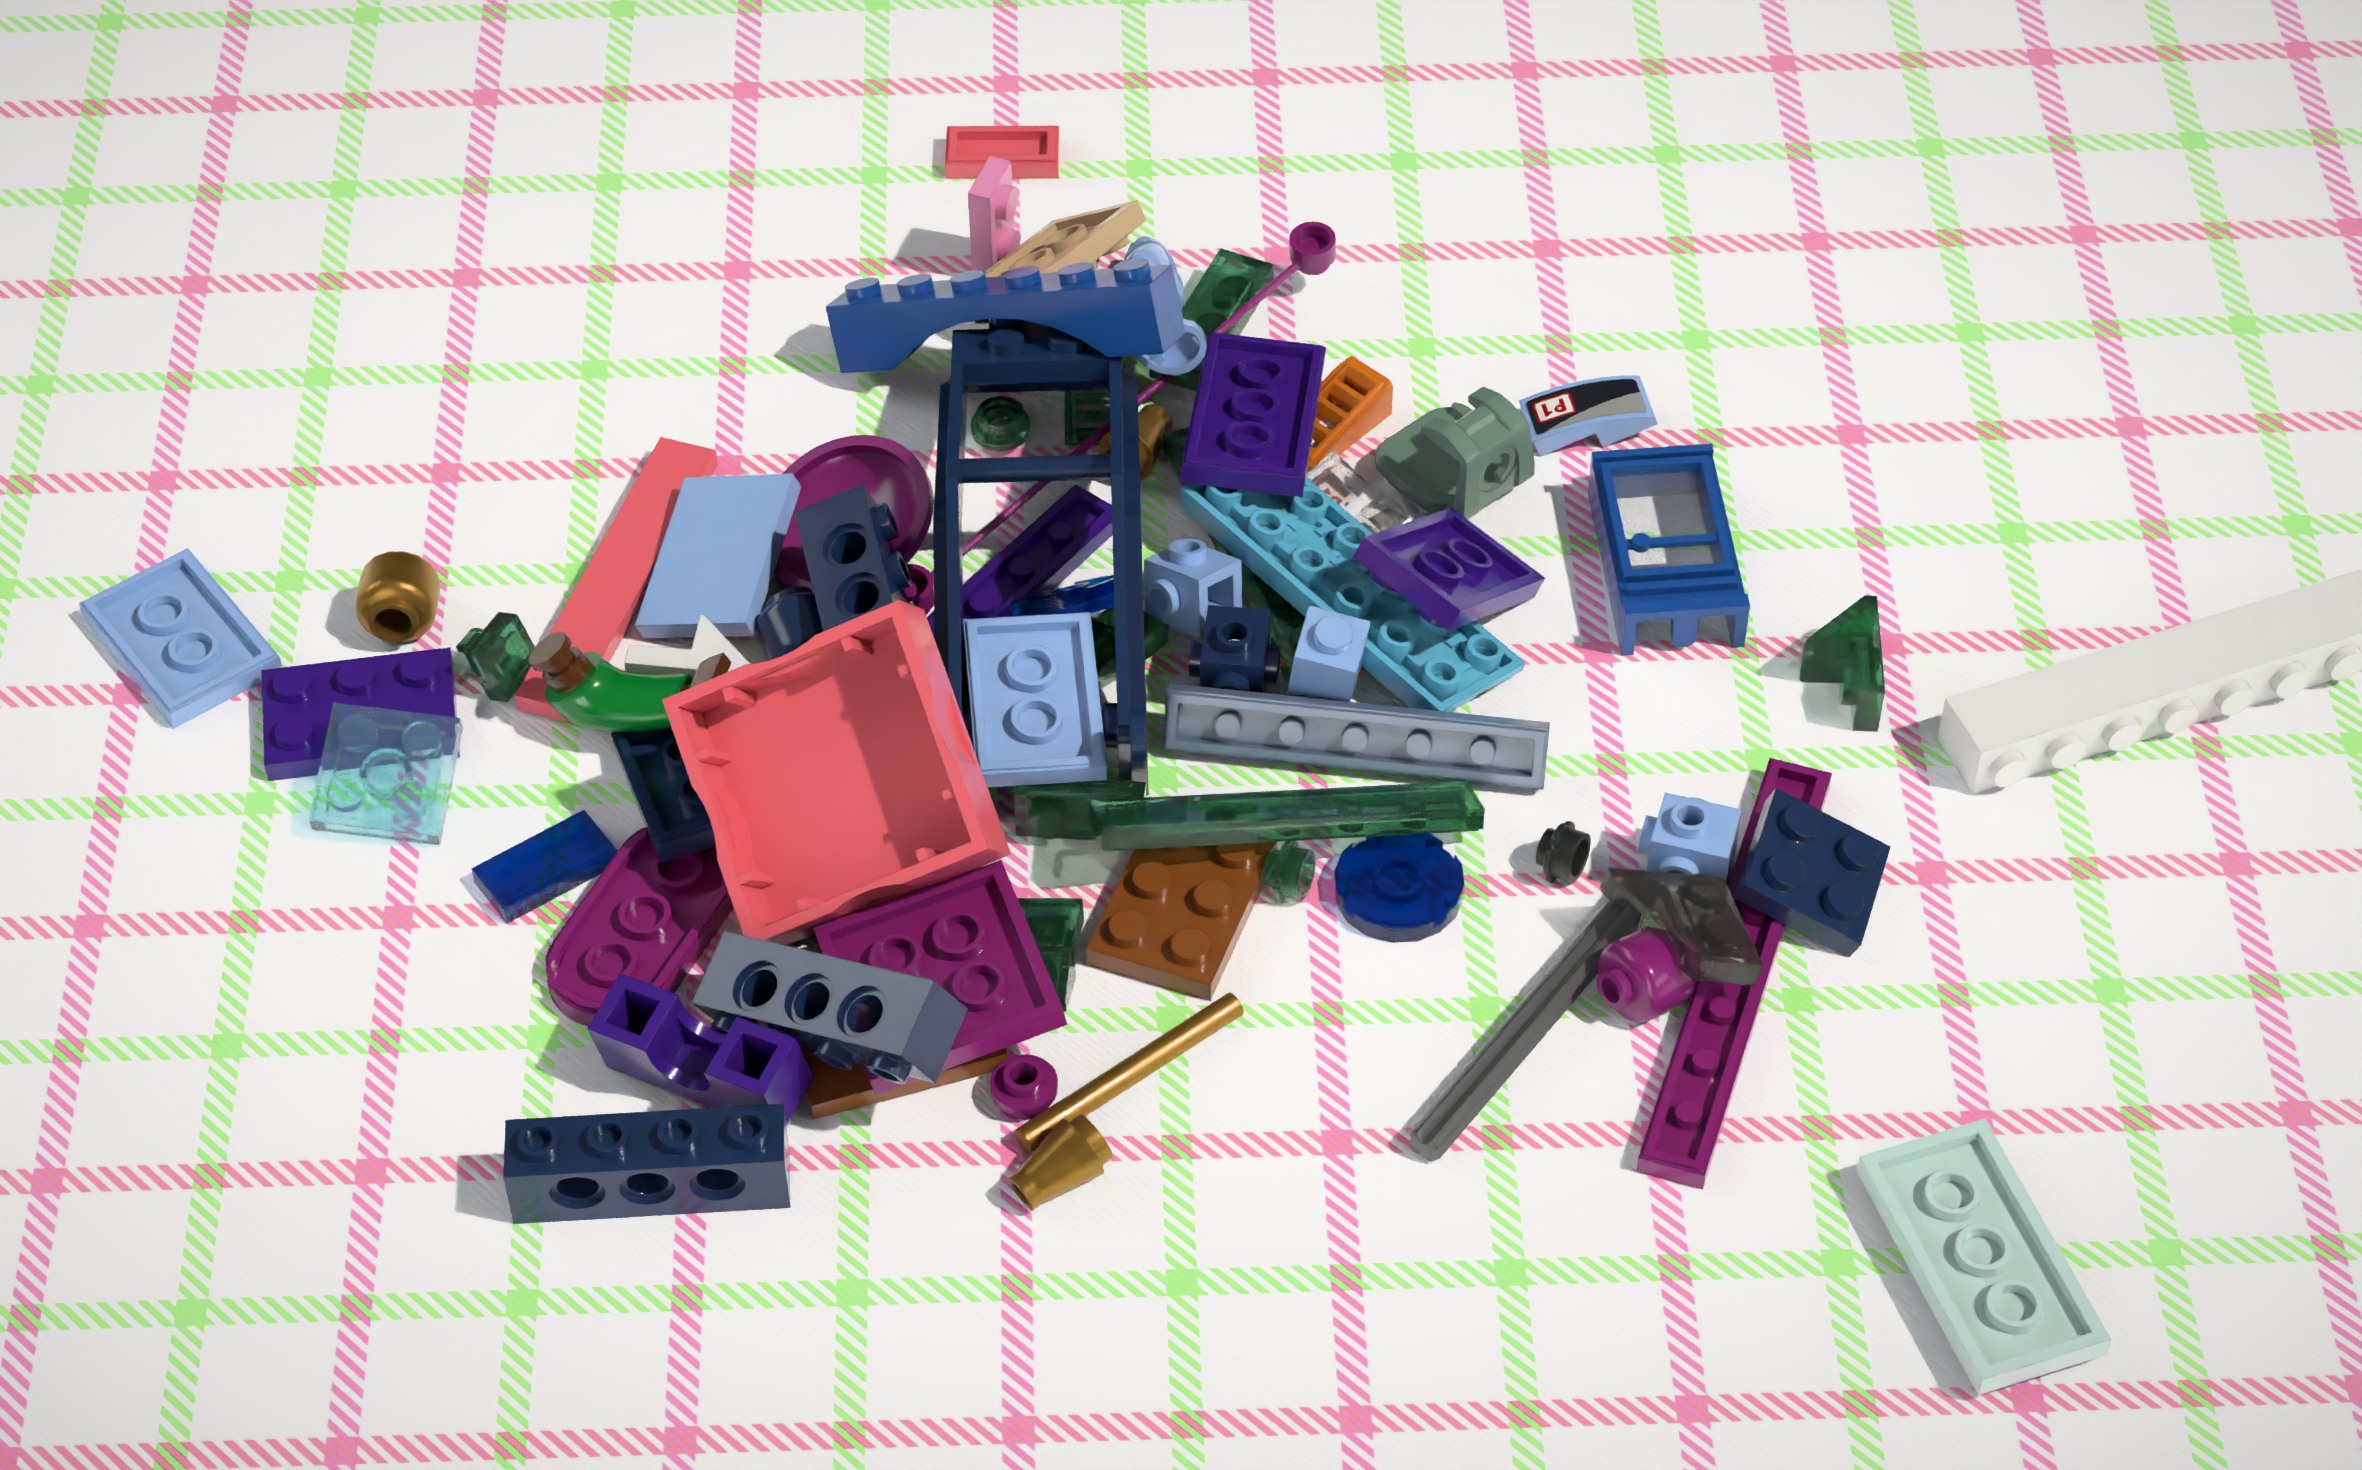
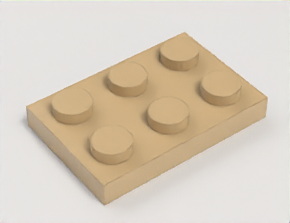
(1074, 240)

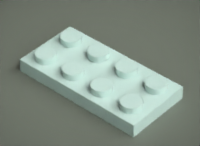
(1983, 1256)

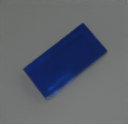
(544, 866)

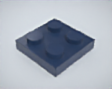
(1812, 872)

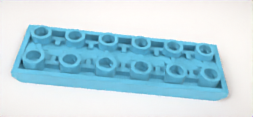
(1307, 555)

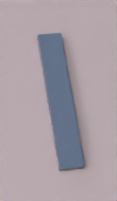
(1356, 736)

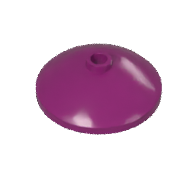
(887, 473)

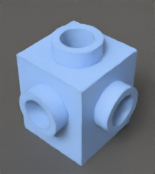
(1187, 580)
(1691, 837)

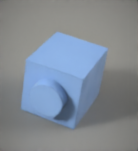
(1328, 655)

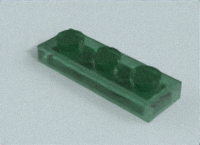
(1220, 292)

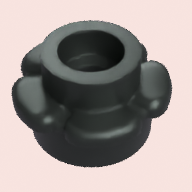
(1563, 852)

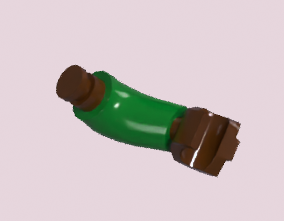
(606, 698)

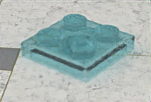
(386, 774)

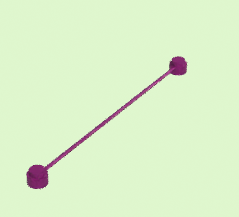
(1311, 252)

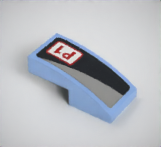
(1603, 405)

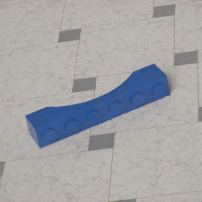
(1114, 310)

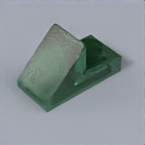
(1850, 654)

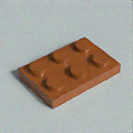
(1179, 914)

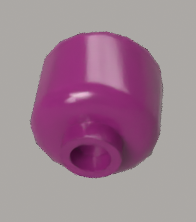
(1643, 975)

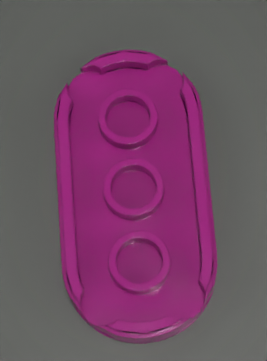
(637, 922)

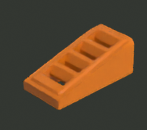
(1361, 392)

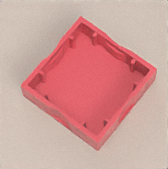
(836, 775)

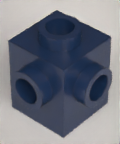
(1231, 663)

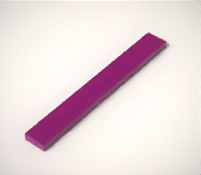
(1719, 1022)

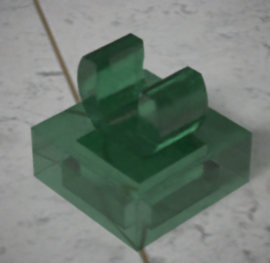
(498, 655)

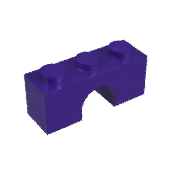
(659, 1042)

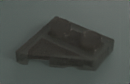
(1694, 917)

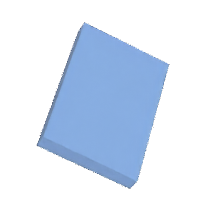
(718, 555)
(180, 637)
(1034, 699)

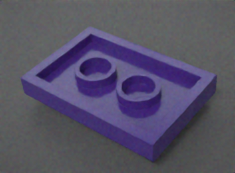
(1448, 569)
(301, 699)

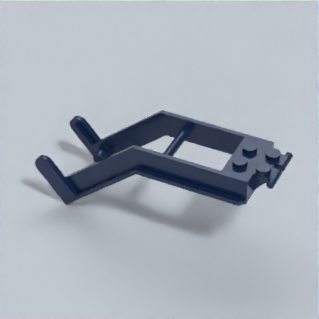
(1040, 358)

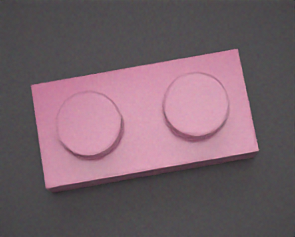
(991, 214)

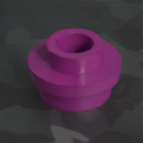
(1027, 1100)

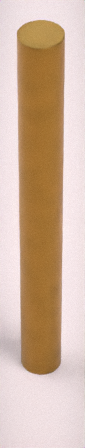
(1131, 1070)

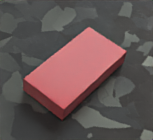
(1029, 148)

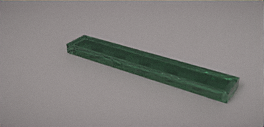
(1285, 815)

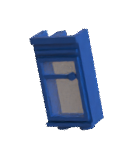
(1665, 542)

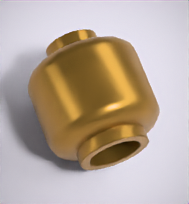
(397, 596)

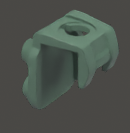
(1460, 454)

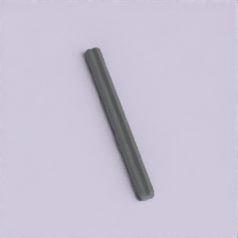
(1521, 1032)

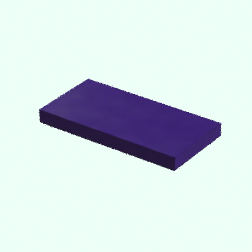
(1254, 414)

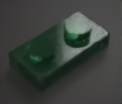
(1063, 808)

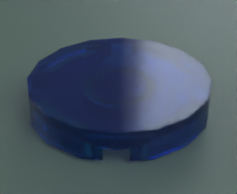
(1083, 597)
(1399, 887)

